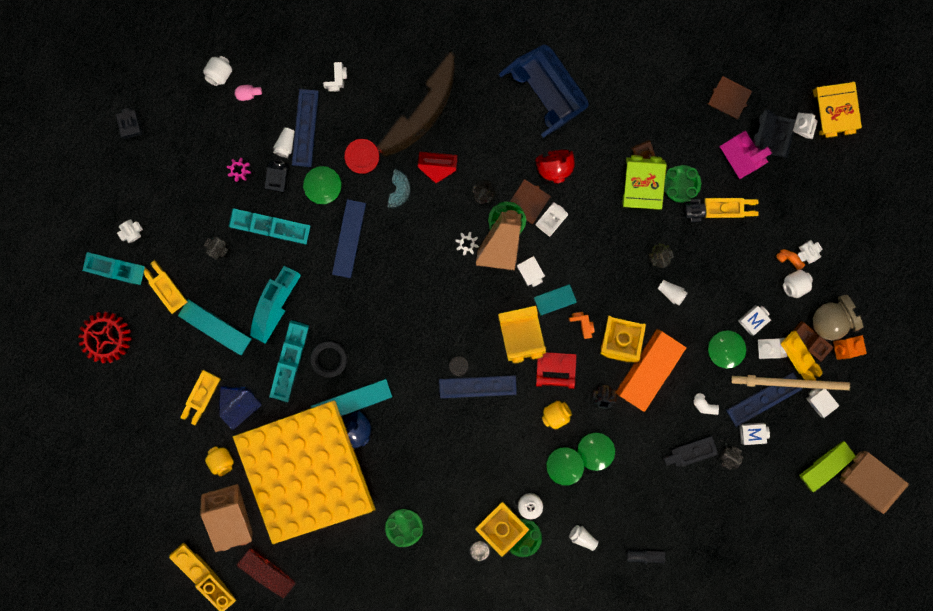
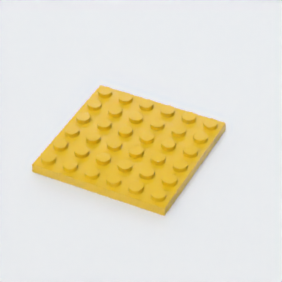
(304, 472)

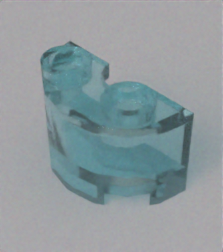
(402, 191)

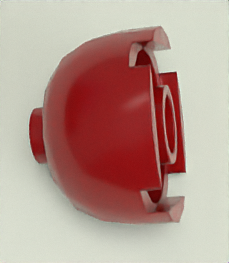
(556, 165)

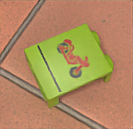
(644, 182)

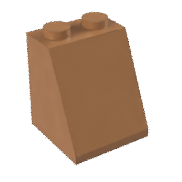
(501, 242)
(873, 481)
(226, 518)

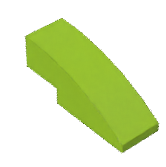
(827, 466)

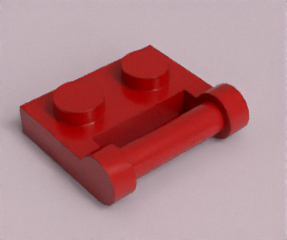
(556, 363)

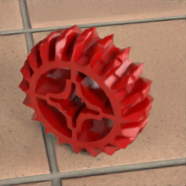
(88, 332)

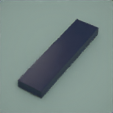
(305, 128)
(349, 238)
(477, 386)
(760, 401)

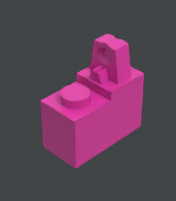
(744, 155)

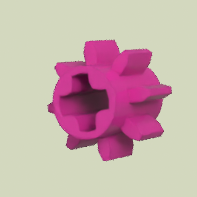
(244, 170)

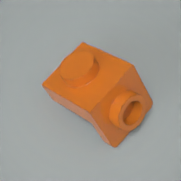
(587, 327)
(849, 347)

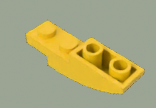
(203, 576)

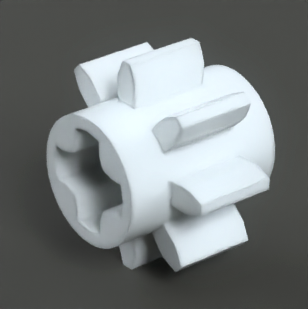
(129, 231)
(462, 242)
(810, 251)

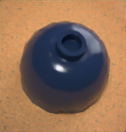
(357, 428)

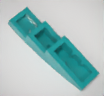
(269, 226)
(214, 327)
(289, 361)
(360, 397)

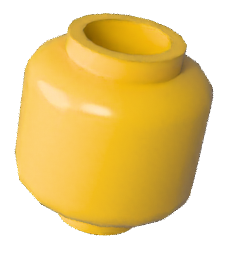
(556, 415)
(219, 461)

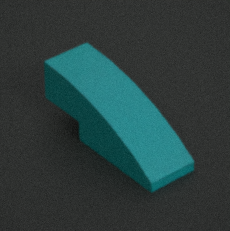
(113, 268)

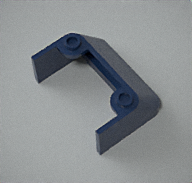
(551, 84)

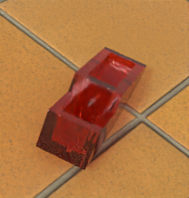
(266, 573)

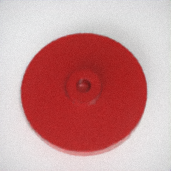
(361, 156)

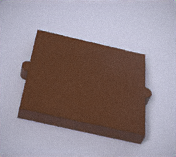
(729, 97)
(530, 199)

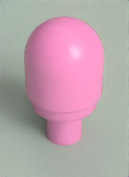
(247, 92)

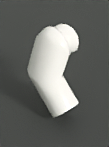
(702, 405)

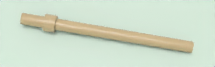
(752, 380)

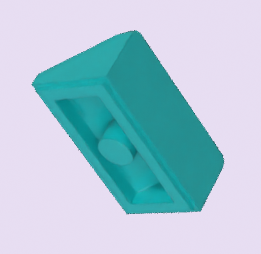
(555, 300)

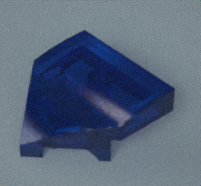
(236, 405)

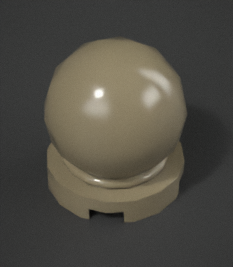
(834, 320)

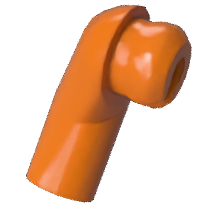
(791, 256)

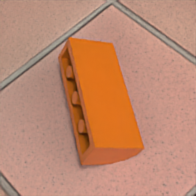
(651, 370)

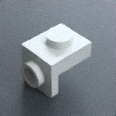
(340, 74)
(805, 125)
(551, 219)
(771, 348)

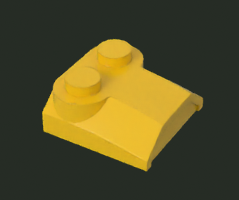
(623, 340)
(502, 529)

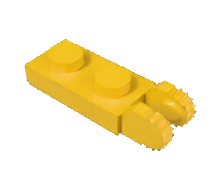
(728, 207)
(165, 288)
(801, 357)
(201, 395)

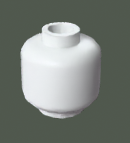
(217, 70)
(797, 284)
(524, 502)

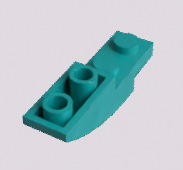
(269, 306)

